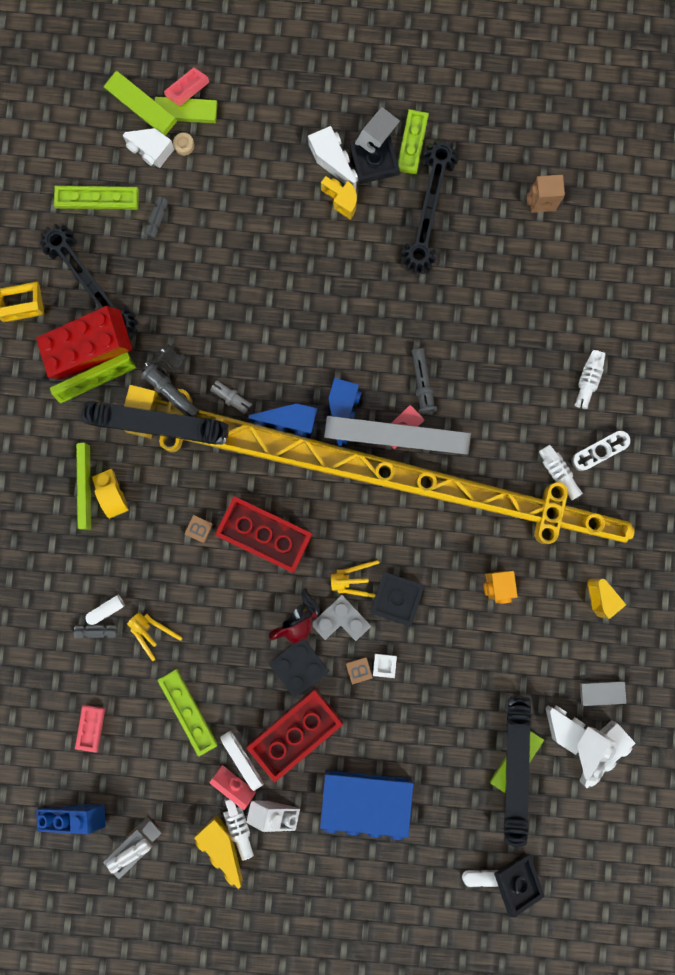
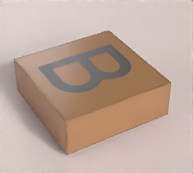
(199, 529)
(359, 670)

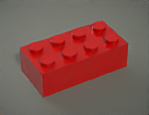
(84, 343)
(263, 534)
(294, 735)

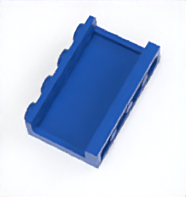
(366, 804)

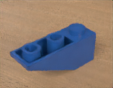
(342, 399)
(293, 418)
(71, 819)

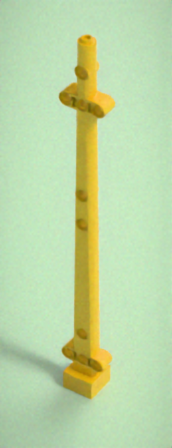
(364, 467)

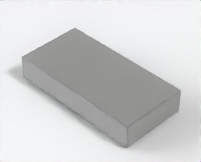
(603, 693)

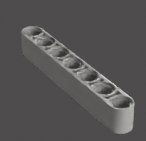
(397, 435)

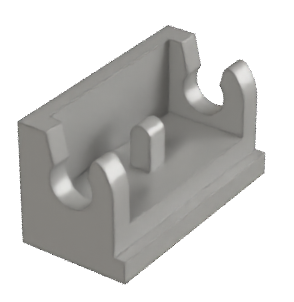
(377, 130)

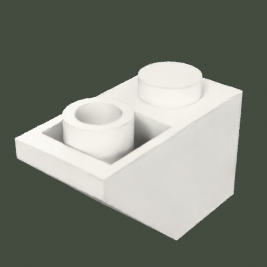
(150, 144)
(563, 730)
(594, 752)
(272, 816)

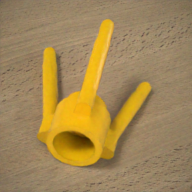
(340, 581)
(140, 625)

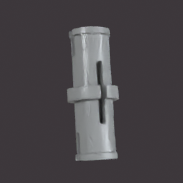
(231, 397)

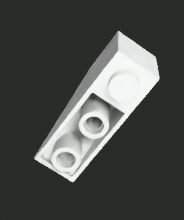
(329, 155)
(623, 747)

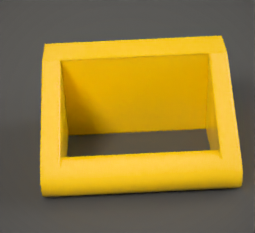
(22, 310)
(604, 599)

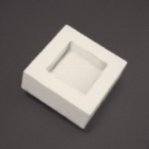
(384, 665)

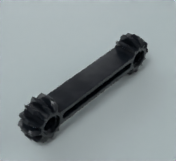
(429, 205)
(85, 277)
(155, 423)
(517, 771)

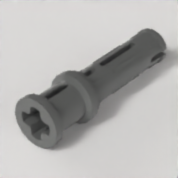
(163, 385)
(423, 392)

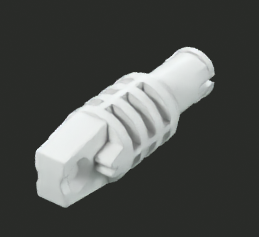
(590, 378)
(559, 471)
(238, 829)

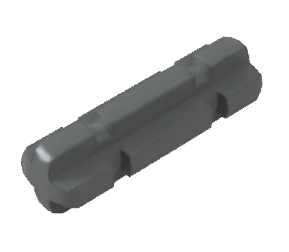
(156, 216)
(95, 631)

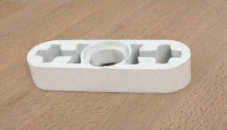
(611, 438)
(242, 760)

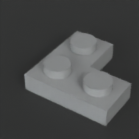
(341, 614)

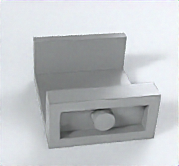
(144, 830)

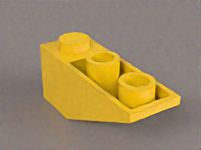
(217, 843)

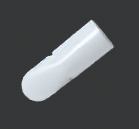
(105, 610)
(478, 878)

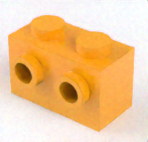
(500, 586)

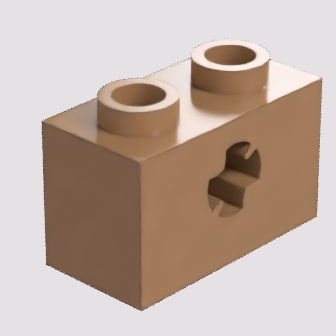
(546, 193)

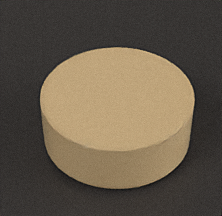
(183, 144)

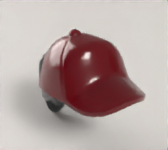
(300, 622)

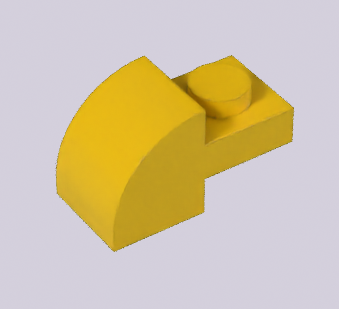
(344, 197)
(109, 494)

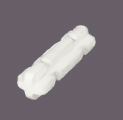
(128, 856)

